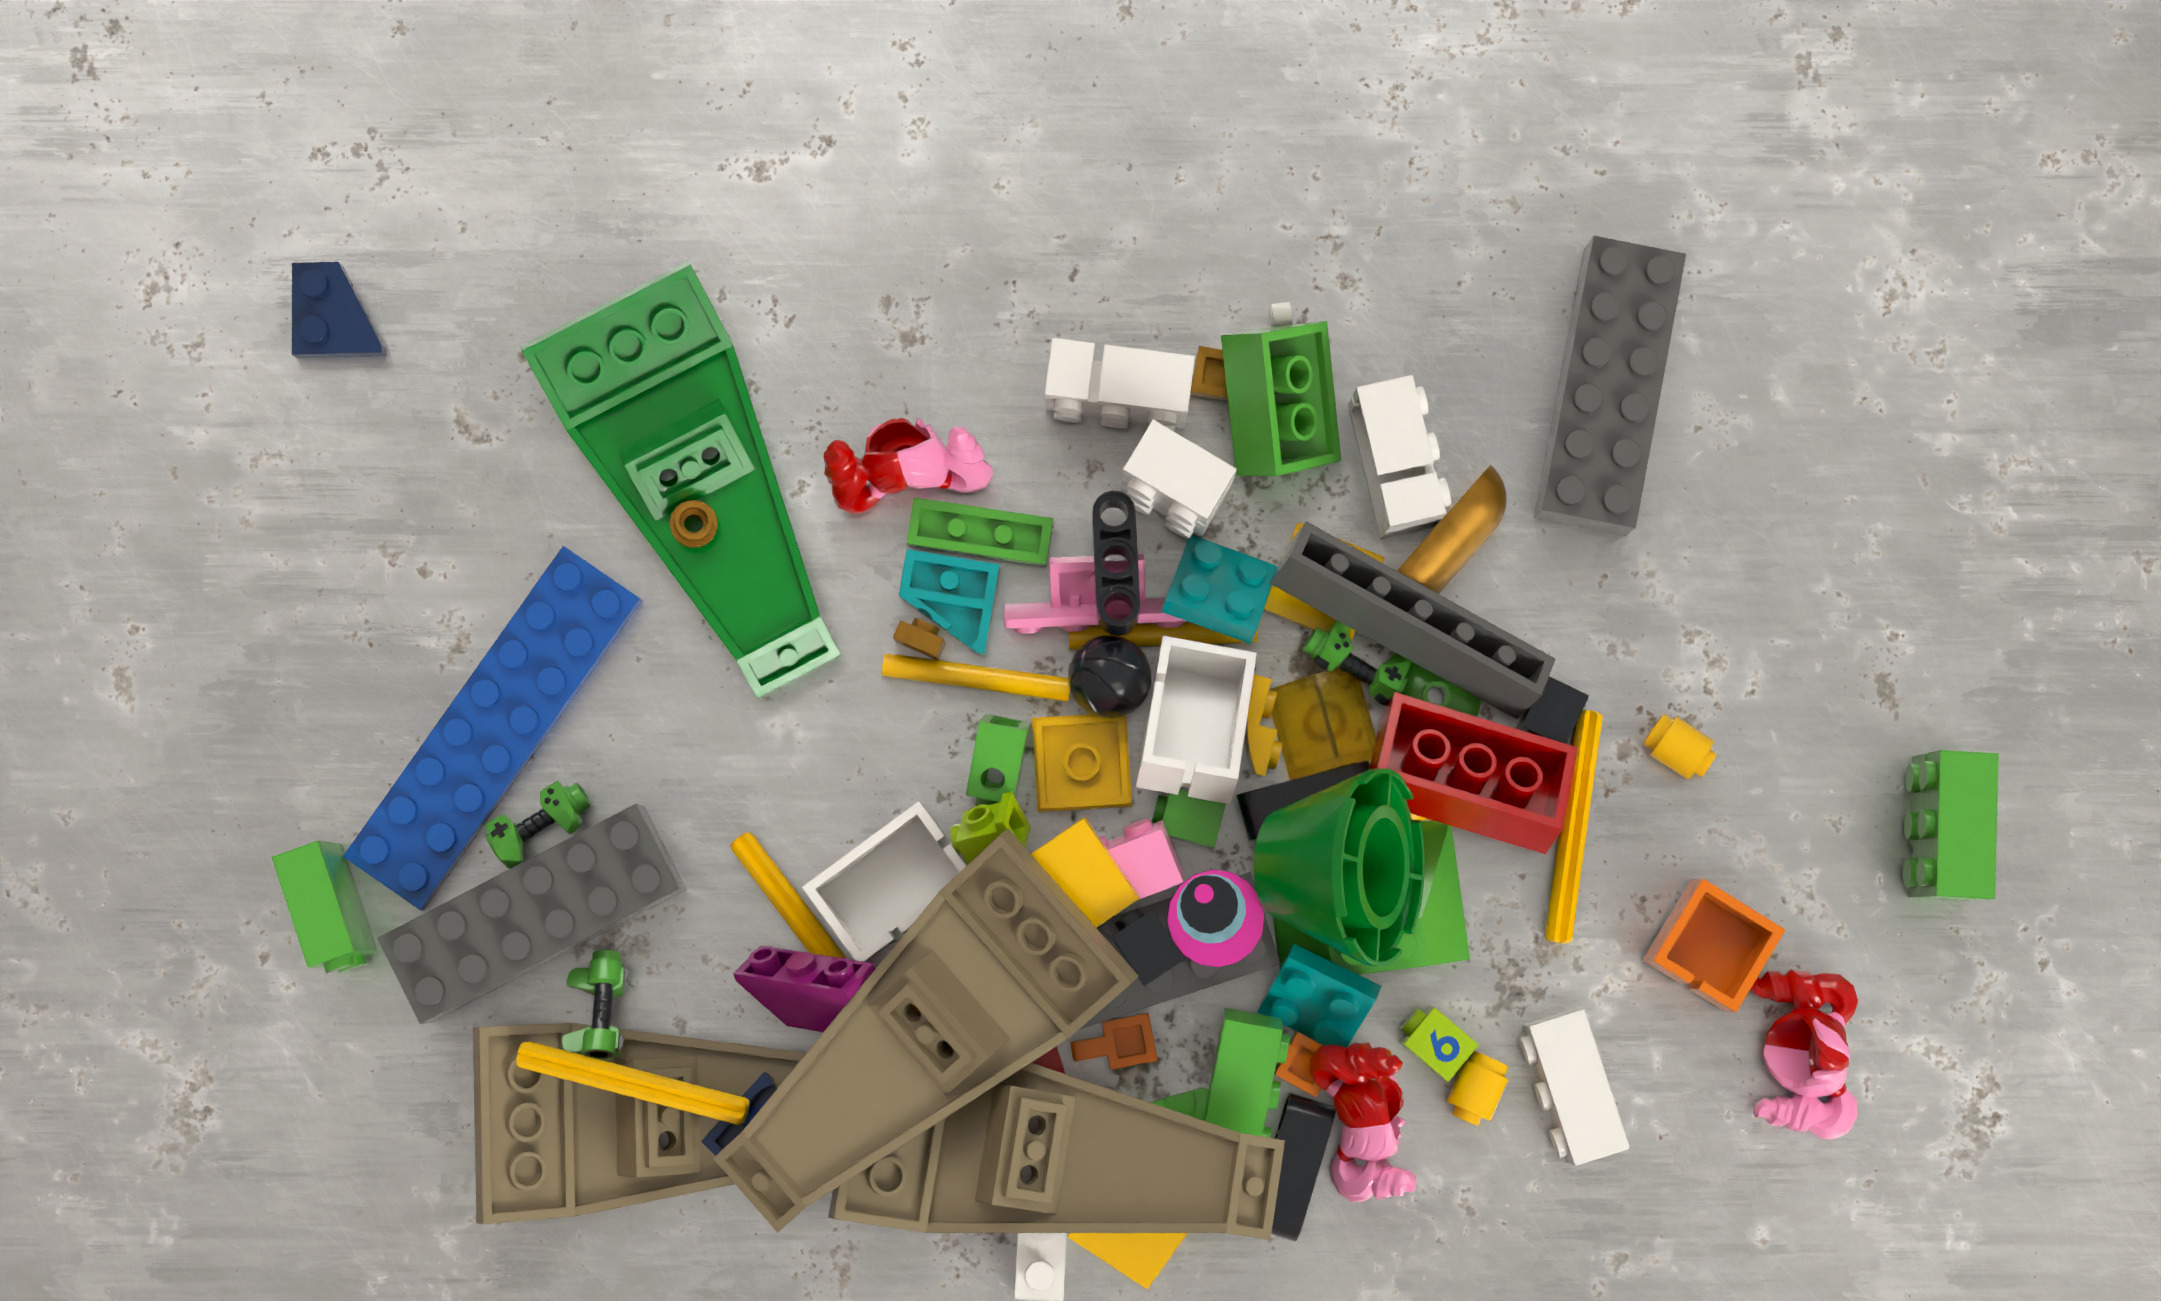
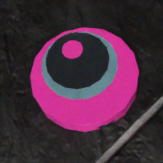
(1215, 918)

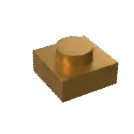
(1209, 374)
(920, 637)

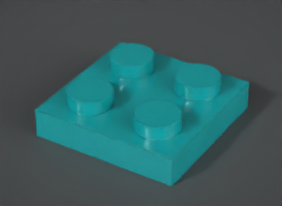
(1219, 589)
(1319, 998)

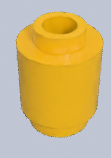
(1680, 747)
(1478, 1088)

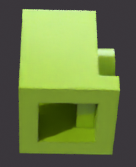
(985, 823)

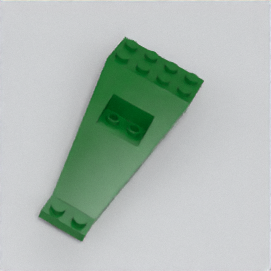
(647, 392)

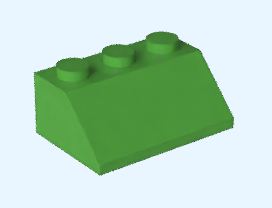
(1281, 399)

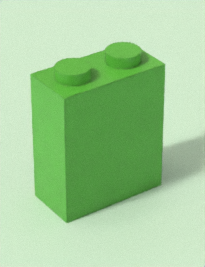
(325, 906)

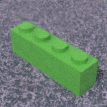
(1244, 1072)

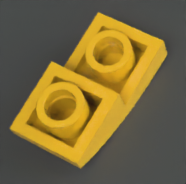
(1260, 741)

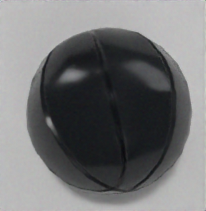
(1109, 676)

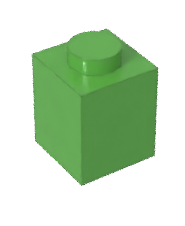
(1190, 818)

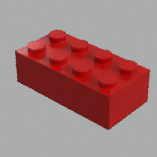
(1476, 772)

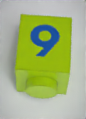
(1436, 1042)

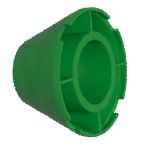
(1345, 866)

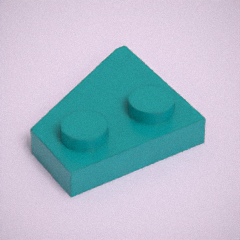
(952, 594)

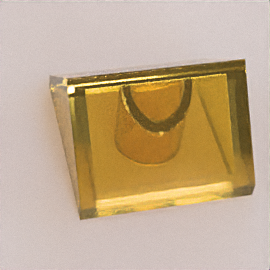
(1322, 723)

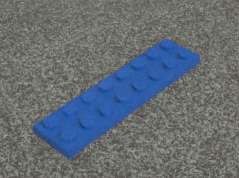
(492, 728)

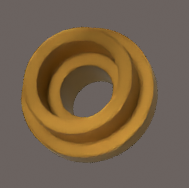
(697, 510)

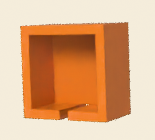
(1714, 945)

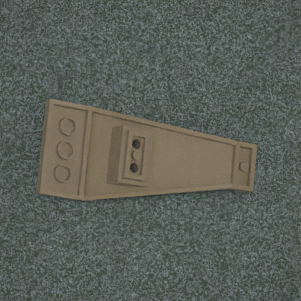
(995, 971)
(584, 1150)
(1094, 1166)

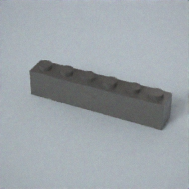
(1412, 621)

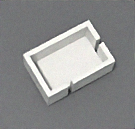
(1120, 388)
(1398, 456)
(1176, 480)
(1196, 719)
(885, 882)

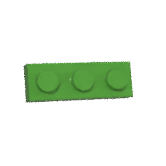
(979, 531)

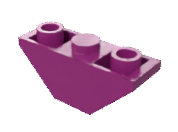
(802, 986)

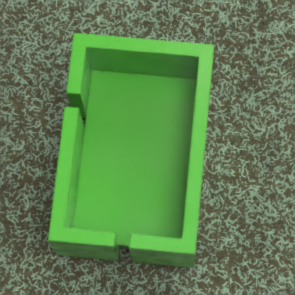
(1952, 825)

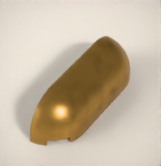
(1458, 533)

